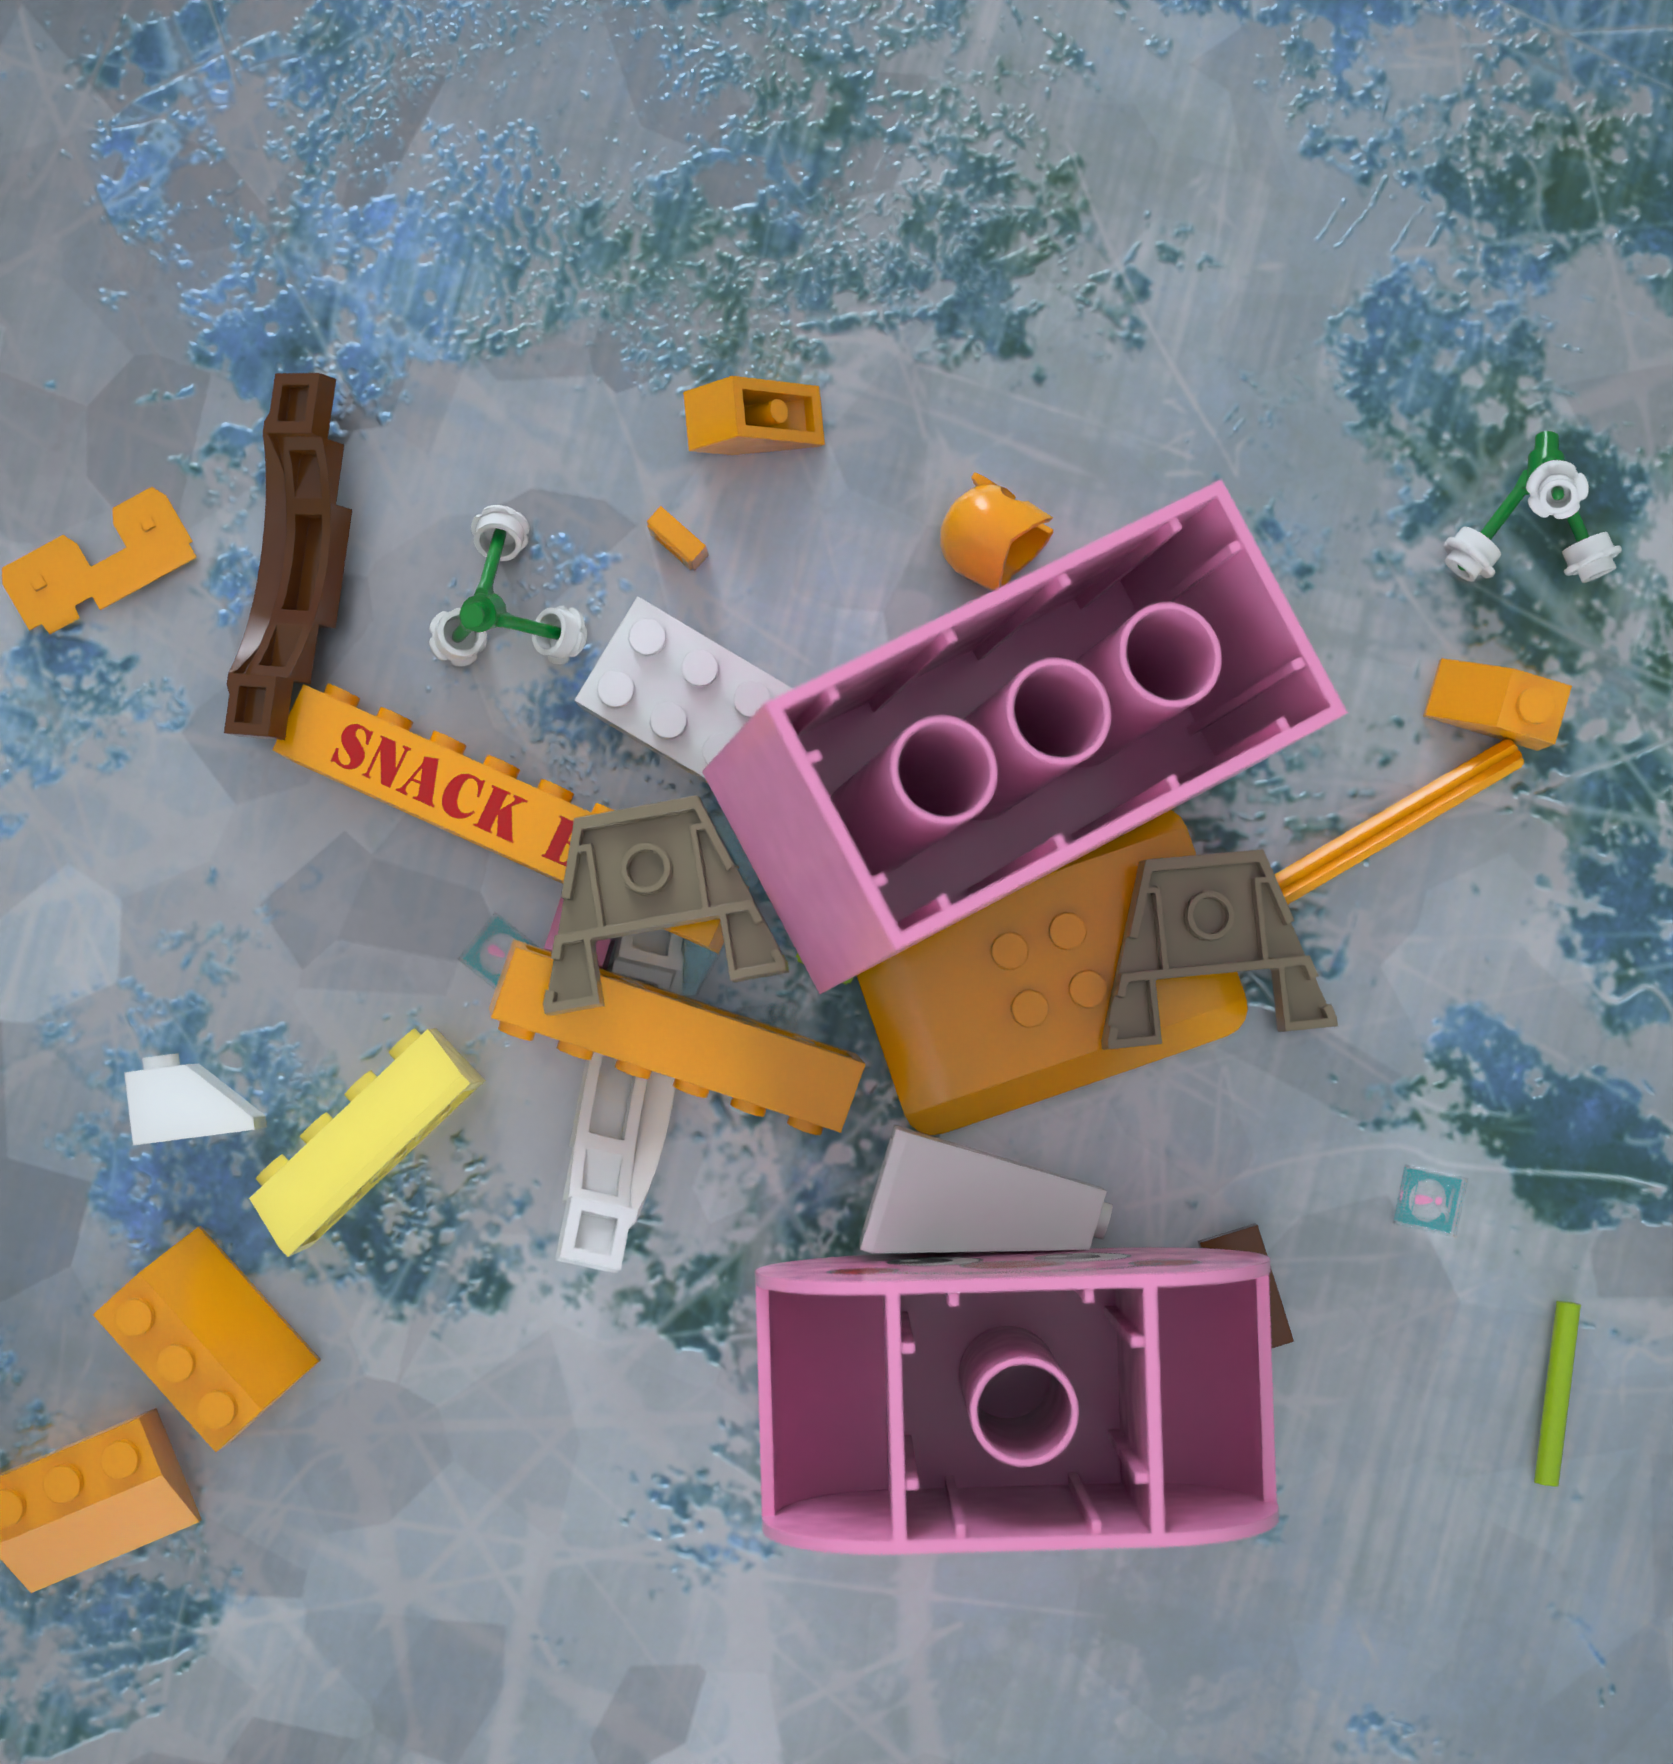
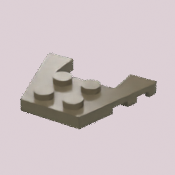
(646, 874)
(1205, 920)

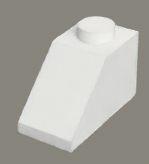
(183, 1103)

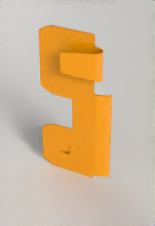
(73, 580)

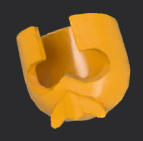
(992, 534)

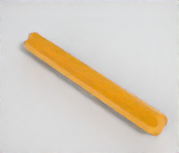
(1399, 819)

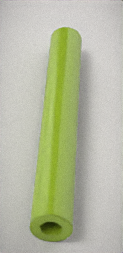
(1557, 1393)

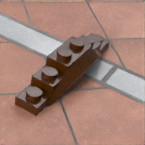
(299, 557)

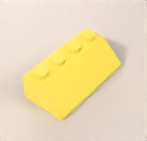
(363, 1141)

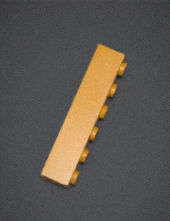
(686, 1041)

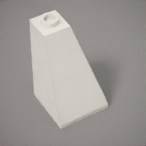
(968, 1200)

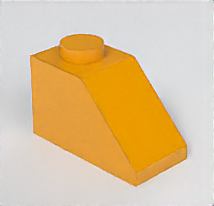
(753, 416)
(1498, 702)

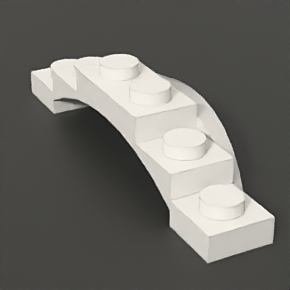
(618, 1126)

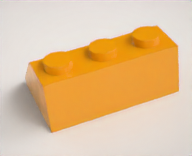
(207, 1338)
(92, 1502)

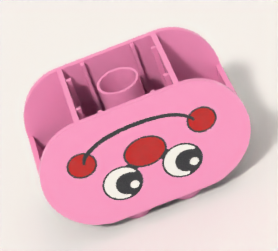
(1016, 1400)

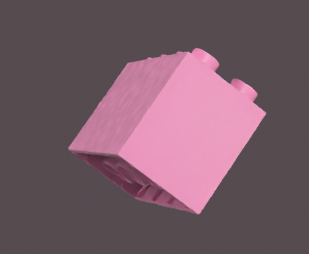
(1018, 734)

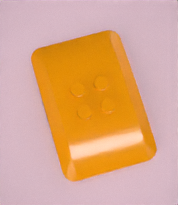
(1022, 993)

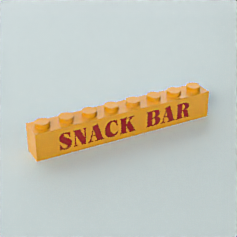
(444, 786)

